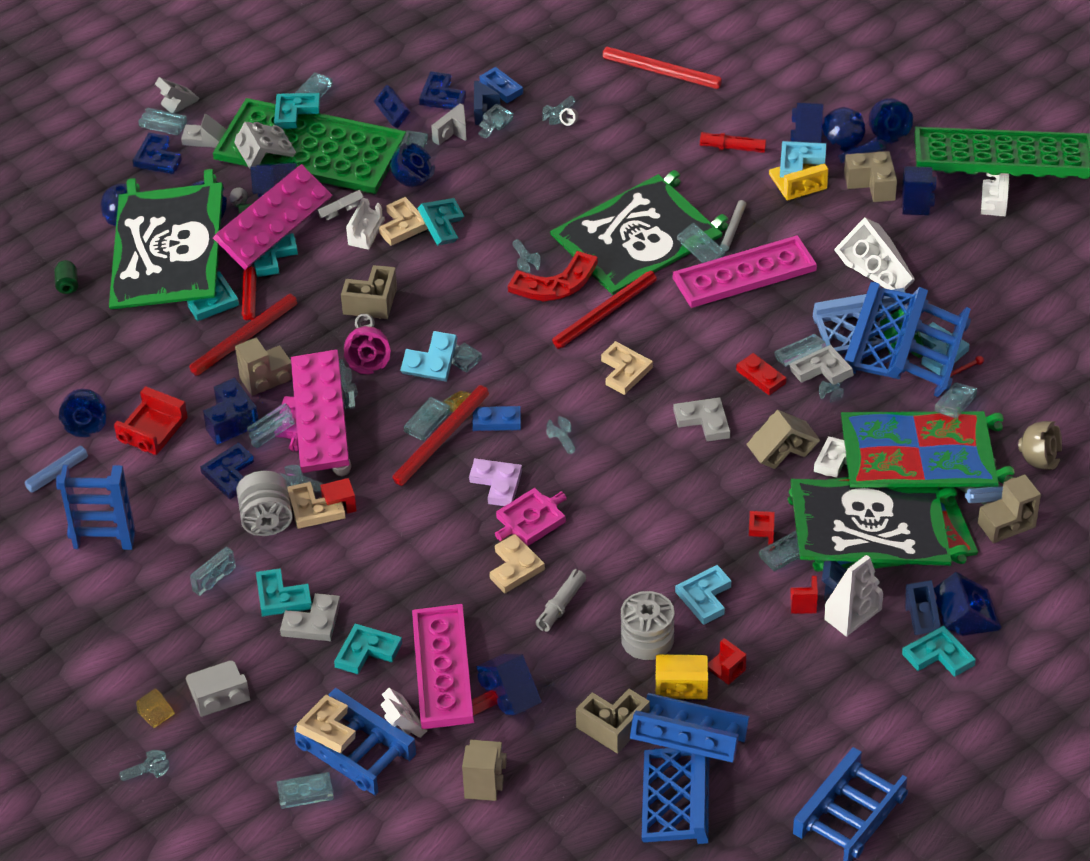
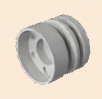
(264, 503)
(647, 625)

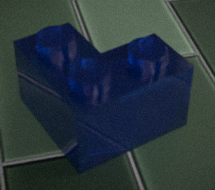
(808, 123)
(268, 175)
(917, 190)
(232, 412)
(511, 681)

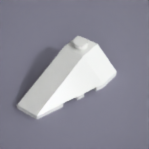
(875, 256)
(854, 598)

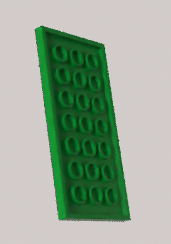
(328, 146)
(1003, 152)

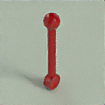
(978, 360)

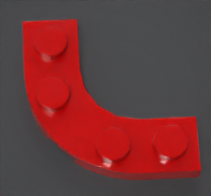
(557, 286)

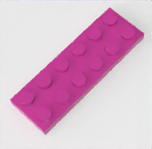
(272, 217)
(744, 271)
(319, 411)
(442, 666)

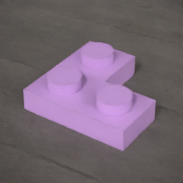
(500, 475)

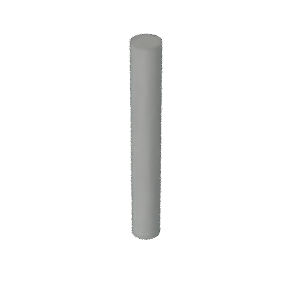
(727, 240)

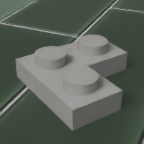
(349, 202)
(825, 362)
(704, 412)
(313, 625)

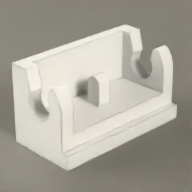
(995, 195)
(364, 225)

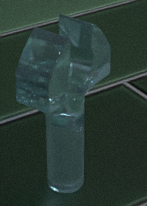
(555, 112)
(525, 257)
(826, 387)
(553, 431)
(297, 477)
(148, 766)

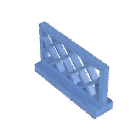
(841, 309)

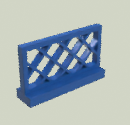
(865, 325)
(698, 796)

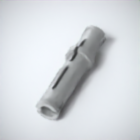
(556, 606)

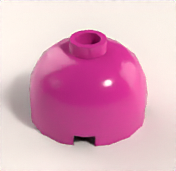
(367, 350)

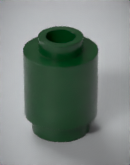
(66, 277)

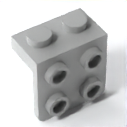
(258, 139)
(218, 688)

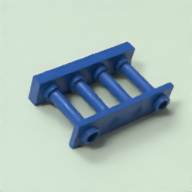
(906, 343)
(118, 499)
(690, 727)
(379, 731)
(836, 785)

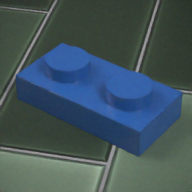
(502, 84)
(497, 418)

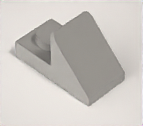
(176, 96)
(450, 124)
(206, 135)

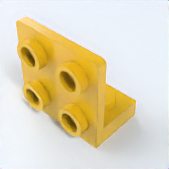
(802, 182)
(682, 676)

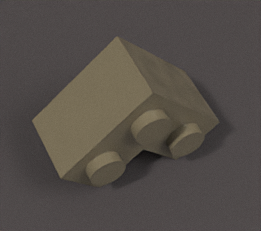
(871, 171)
(370, 296)
(262, 368)
(780, 437)
(1013, 512)
(610, 722)
(483, 769)

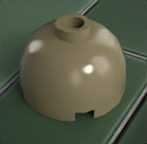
(1041, 445)

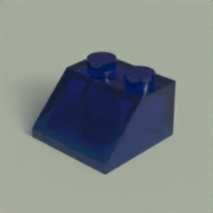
(966, 606)

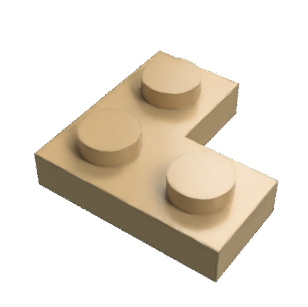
(406, 222)
(628, 366)
(312, 511)
(519, 566)
(323, 724)

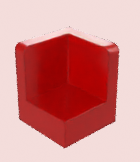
(339, 492)
(762, 525)
(804, 599)
(728, 663)

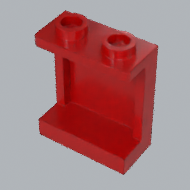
(152, 421)

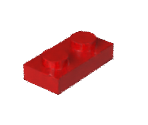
(761, 374)

